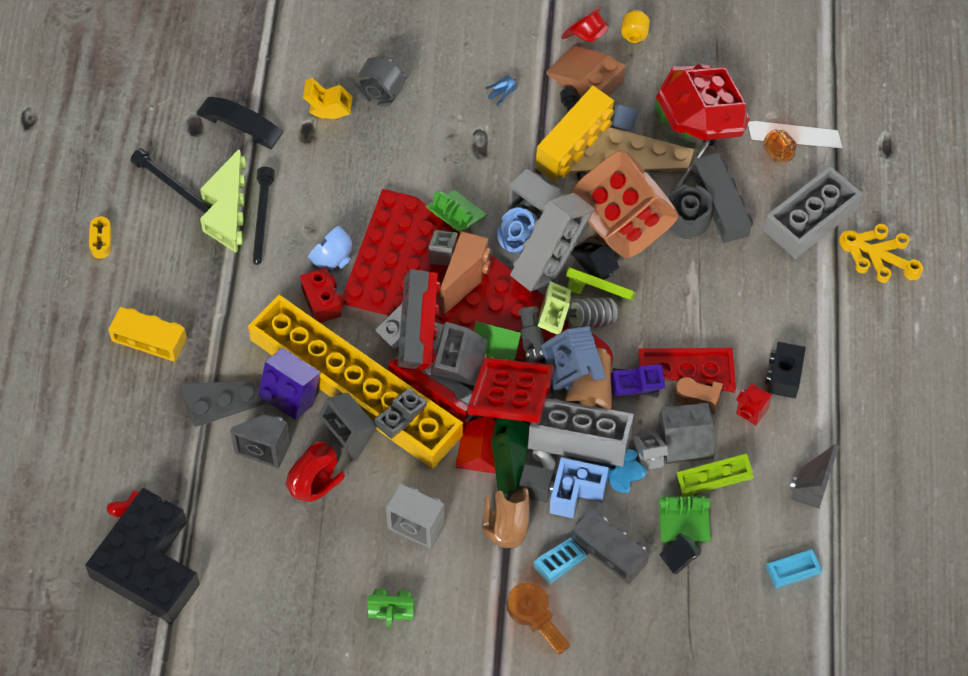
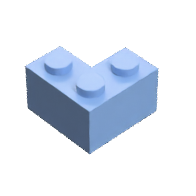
(576, 480)

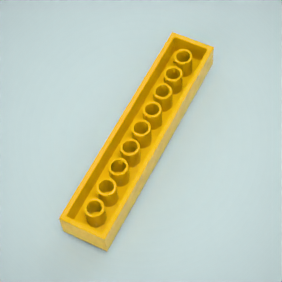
(352, 372)

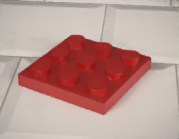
(511, 390)

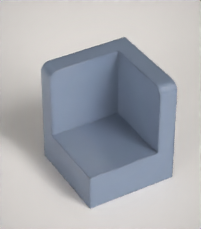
(624, 117)

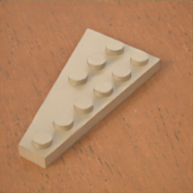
(648, 152)

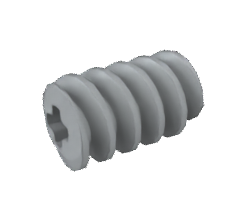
(591, 312)

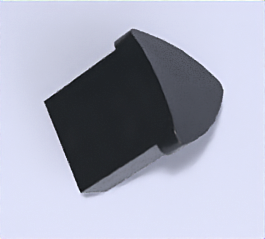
(680, 553)

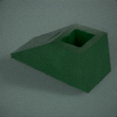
(509, 452)

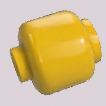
(635, 26)

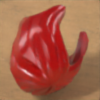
(313, 472)

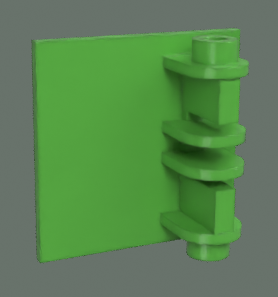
(455, 210)
(501, 341)
(684, 516)

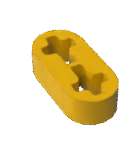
(96, 237)

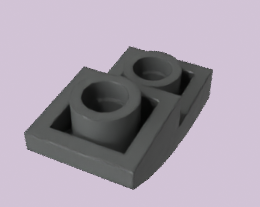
(401, 413)

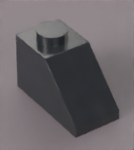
(595, 258)

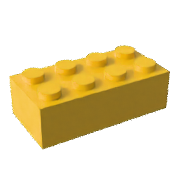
(574, 134)

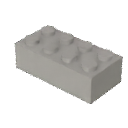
(812, 212)
(551, 241)
(582, 432)

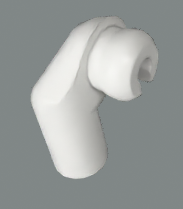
(545, 458)

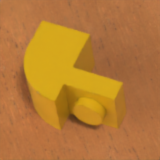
(327, 103)

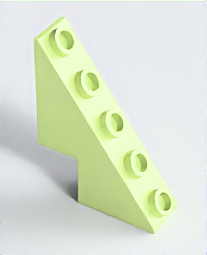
(225, 199)

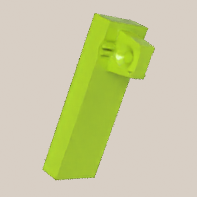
(579, 280)
(715, 475)

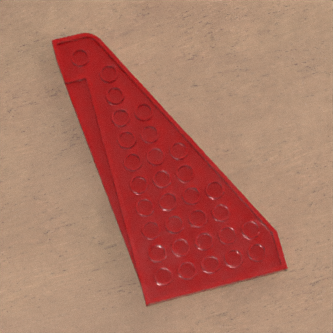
(400, 241)

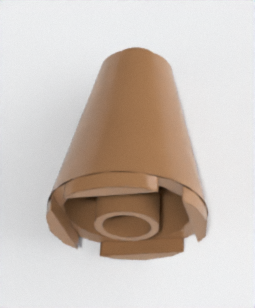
(591, 392)

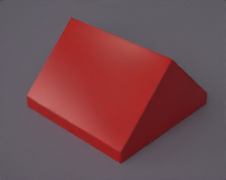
(476, 447)

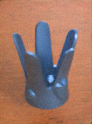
(506, 85)

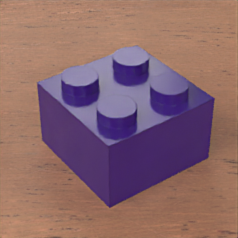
(289, 383)

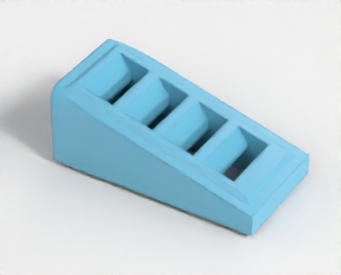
(549, 576)

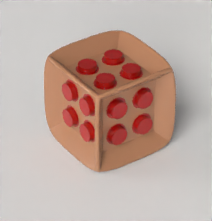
(627, 204)

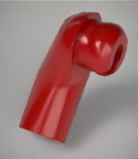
(117, 508)

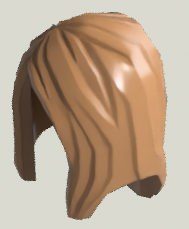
(509, 522)

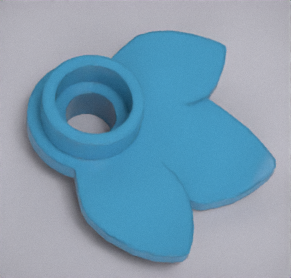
(622, 476)

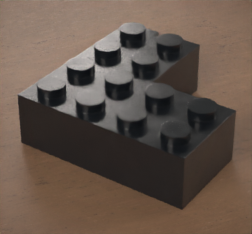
(135, 561)

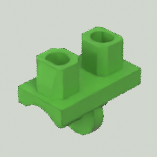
(391, 607)

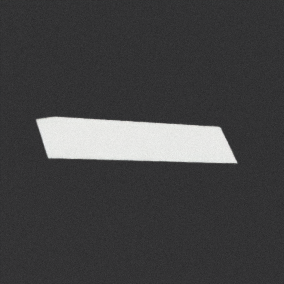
(800, 134)

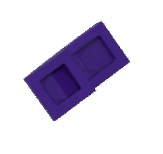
(638, 380)

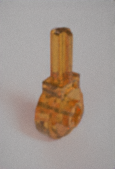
(537, 616)

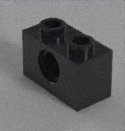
(785, 382)

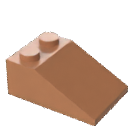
(587, 68)
(465, 269)

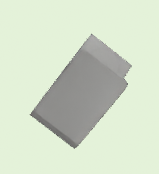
(442, 247)
(650, 450)

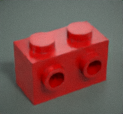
(321, 295)

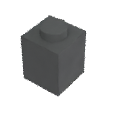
(538, 482)

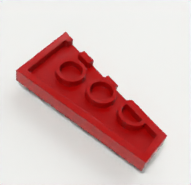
(700, 364)

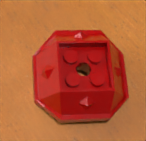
(703, 102)

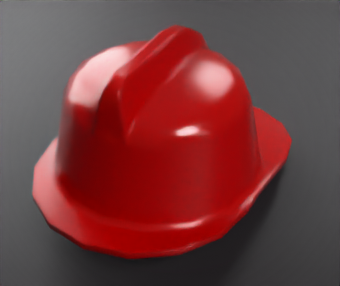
(588, 28)

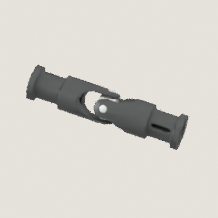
(532, 337)

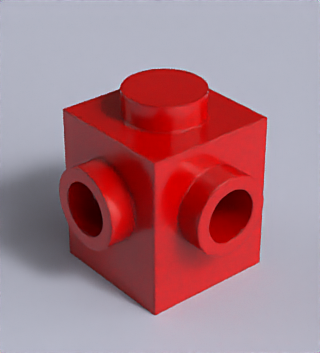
(753, 403)

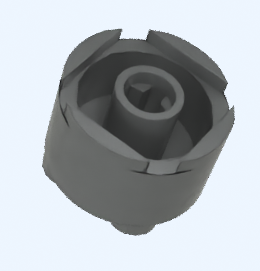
(380, 80)
(694, 210)

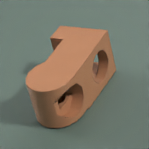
(690, 393)

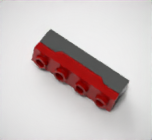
(418, 320)
(442, 391)

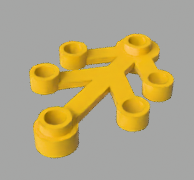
(878, 252)

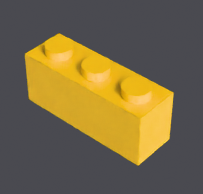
(148, 333)

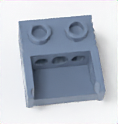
(572, 357)

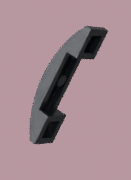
(241, 118)

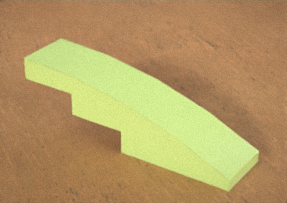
(554, 308)

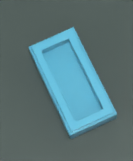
(793, 568)

